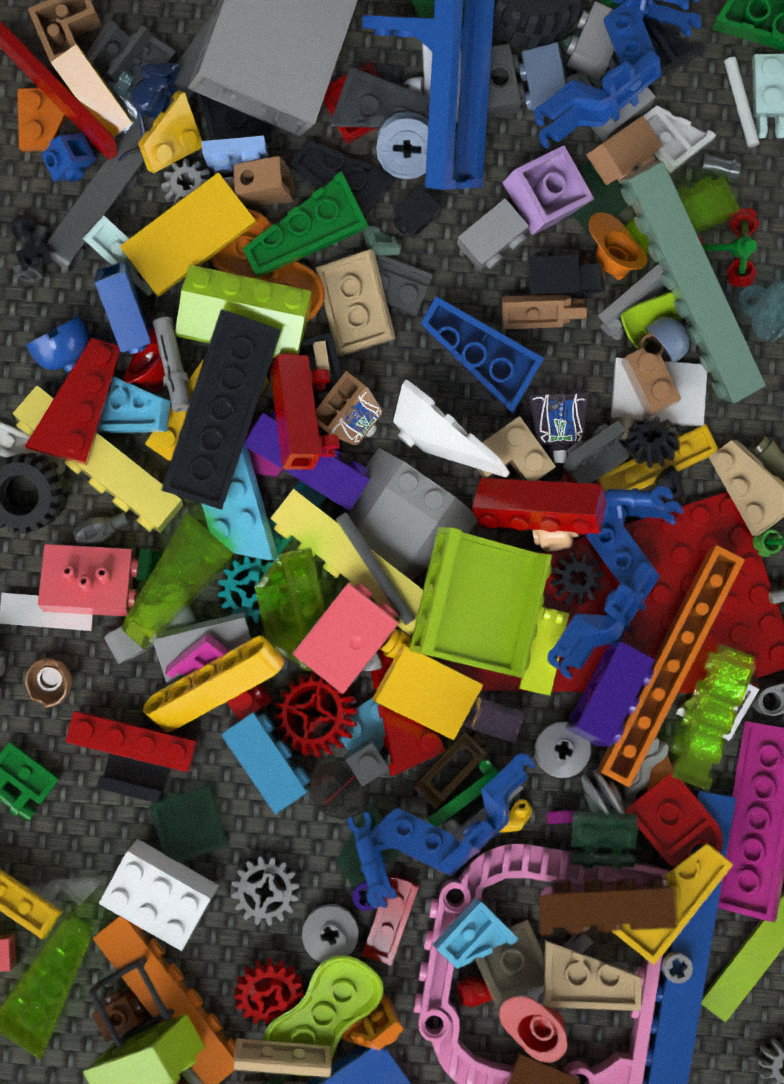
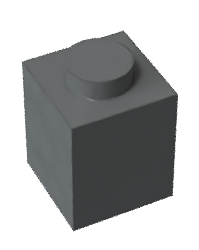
(366, 762)

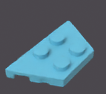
(243, 519)

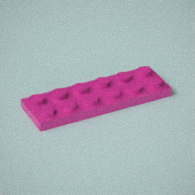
(757, 826)

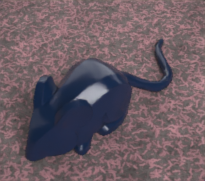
(151, 94)

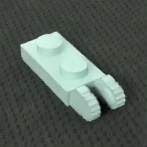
(768, 92)
(105, 240)

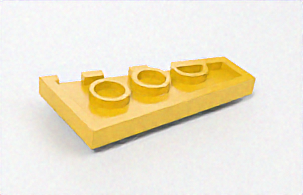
(694, 883)

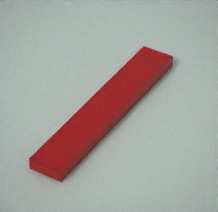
(57, 93)

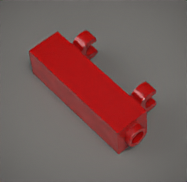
(296, 412)

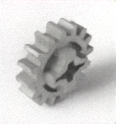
(251, 888)

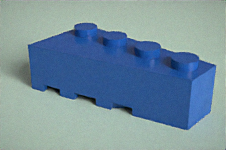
(488, 355)

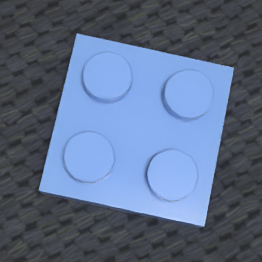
(225, 153)

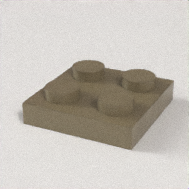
(513, 967)

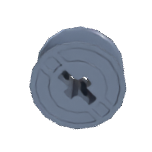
(390, 149)

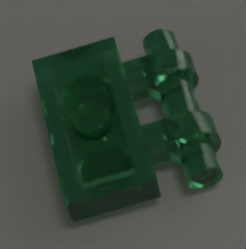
(606, 831)

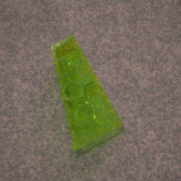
(181, 575)
(712, 715)

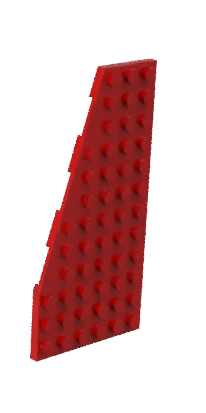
(676, 552)

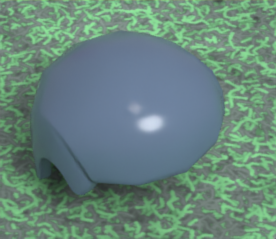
(672, 337)

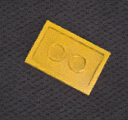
(427, 692)

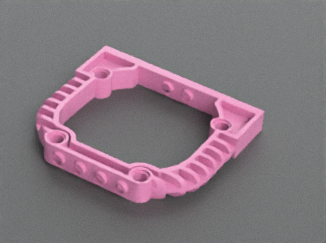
(544, 865)

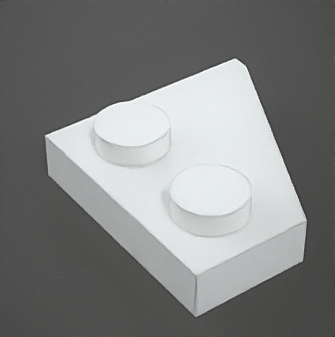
(677, 137)

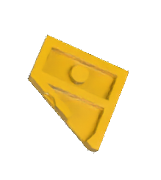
(172, 135)

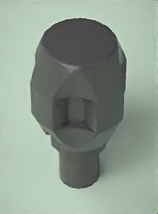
(98, 529)

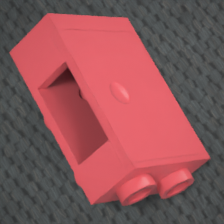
(87, 580)
(347, 636)

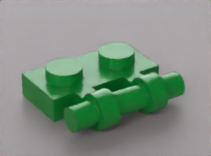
(26, 775)

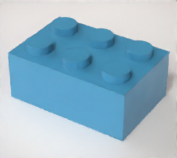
(267, 761)

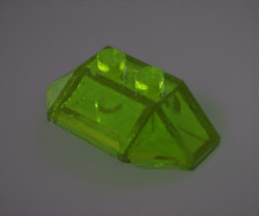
(290, 601)

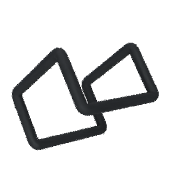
(164, 1014)

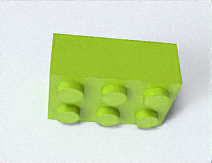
(150, 1056)

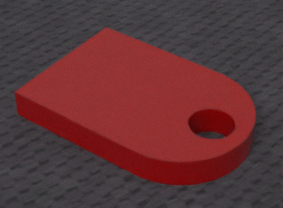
(674, 820)

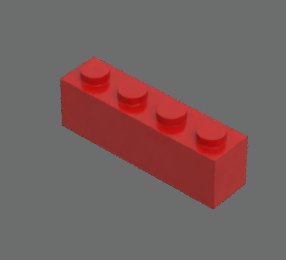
(540, 505)
(132, 741)

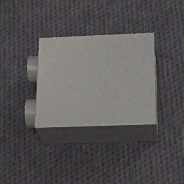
(272, 57)

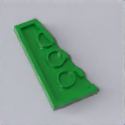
(317, 223)

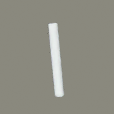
(741, 102)

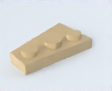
(751, 486)
(587, 983)

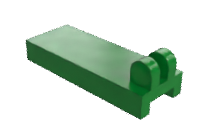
(464, 796)

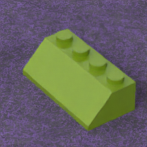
(266, 302)

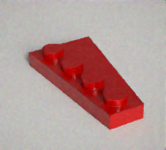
(77, 409)
(405, 739)

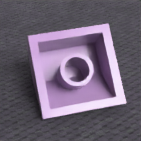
(547, 189)

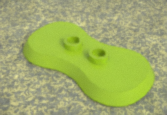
(337, 997)

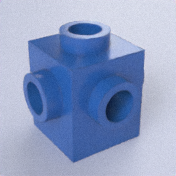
(68, 157)

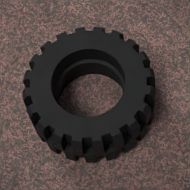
(534, 20)

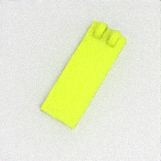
(541, 674)

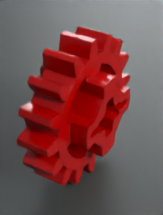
(267, 991)

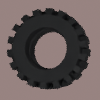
(49, 490)

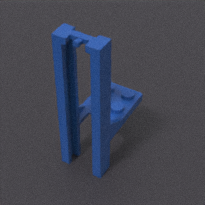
(444, 37)

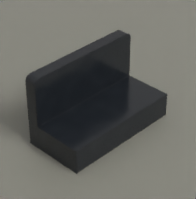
(134, 778)

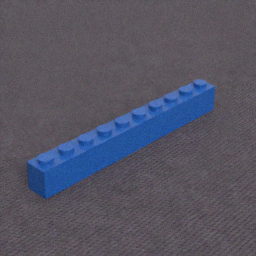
(679, 1004)

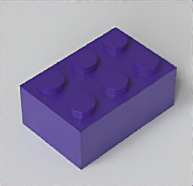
(611, 694)

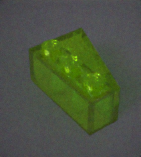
(705, 204)

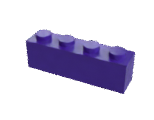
(330, 476)

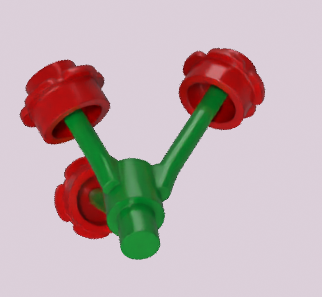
(741, 271)

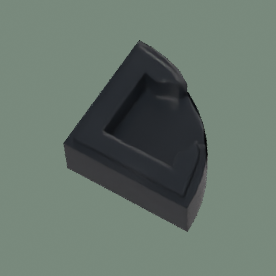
(669, 479)

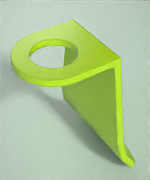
(643, 314)

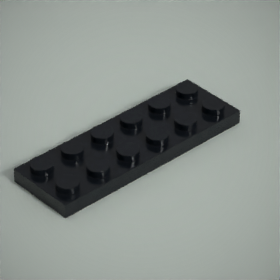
(221, 409)

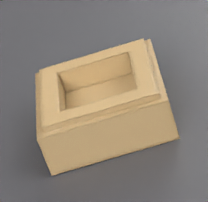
(321, 356)

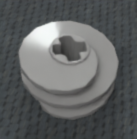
(549, 759)
(603, 795)
(339, 919)

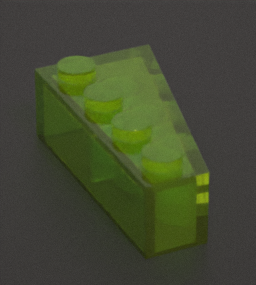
(39, 994)

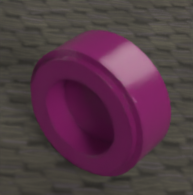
(559, 817)

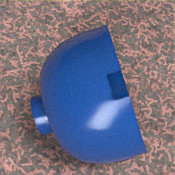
(60, 346)

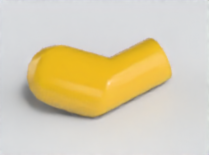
(518, 816)

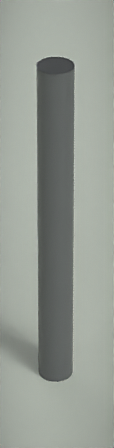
(375, 568)

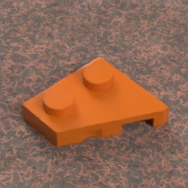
(37, 120)
(377, 1028)

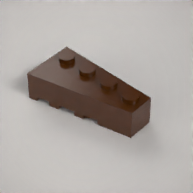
(608, 905)

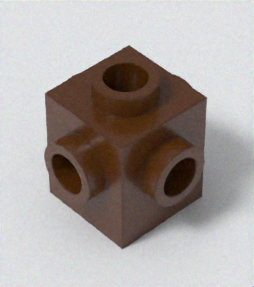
(124, 1012)

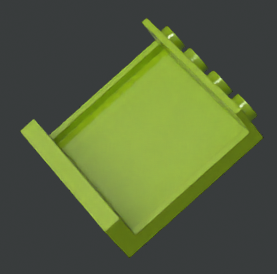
(480, 602)

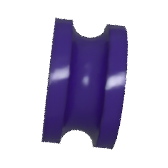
(357, 895)

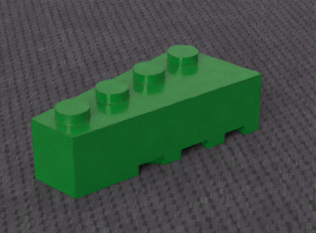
(753, 21)

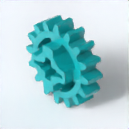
(231, 584)

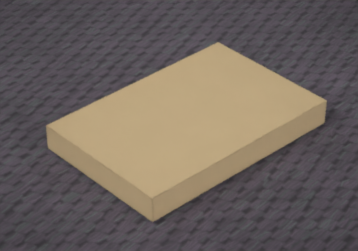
(355, 303)

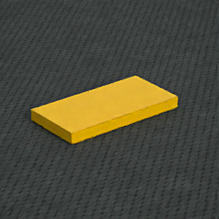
(188, 234)

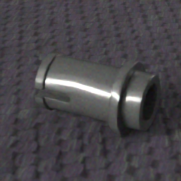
(721, 167)

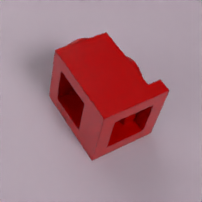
(249, 701)

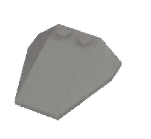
(403, 512)

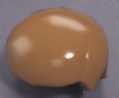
(48, 681)

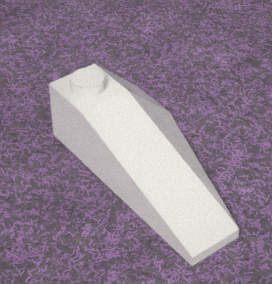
(439, 434)

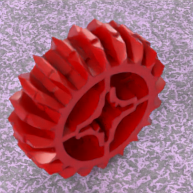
(313, 726)

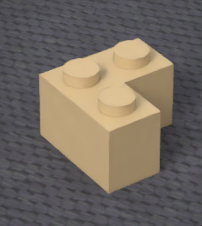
(521, 450)

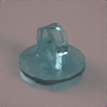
(768, 313)

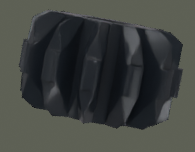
(653, 442)
(576, 589)

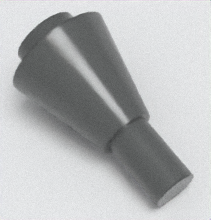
(33, 273)

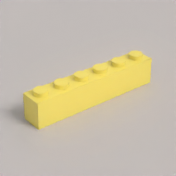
(110, 471)
(328, 541)

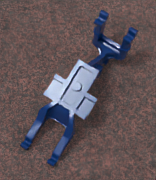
(621, 84)
(629, 568)
(429, 842)

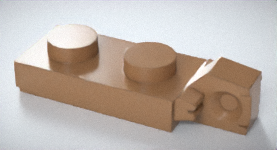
(541, 311)

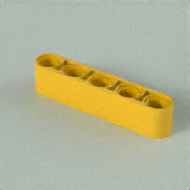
(214, 684)

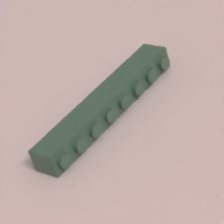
(692, 281)

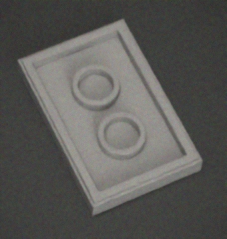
(228, 630)

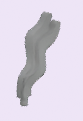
(642, 778)

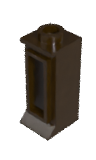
(428, 791)

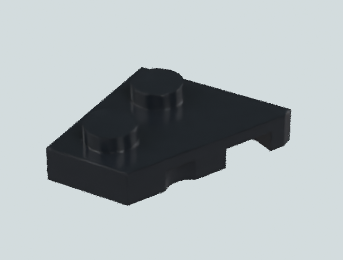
(669, 47)

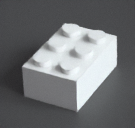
(158, 894)

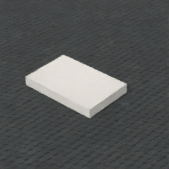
(690, 383)

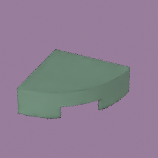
(380, 242)

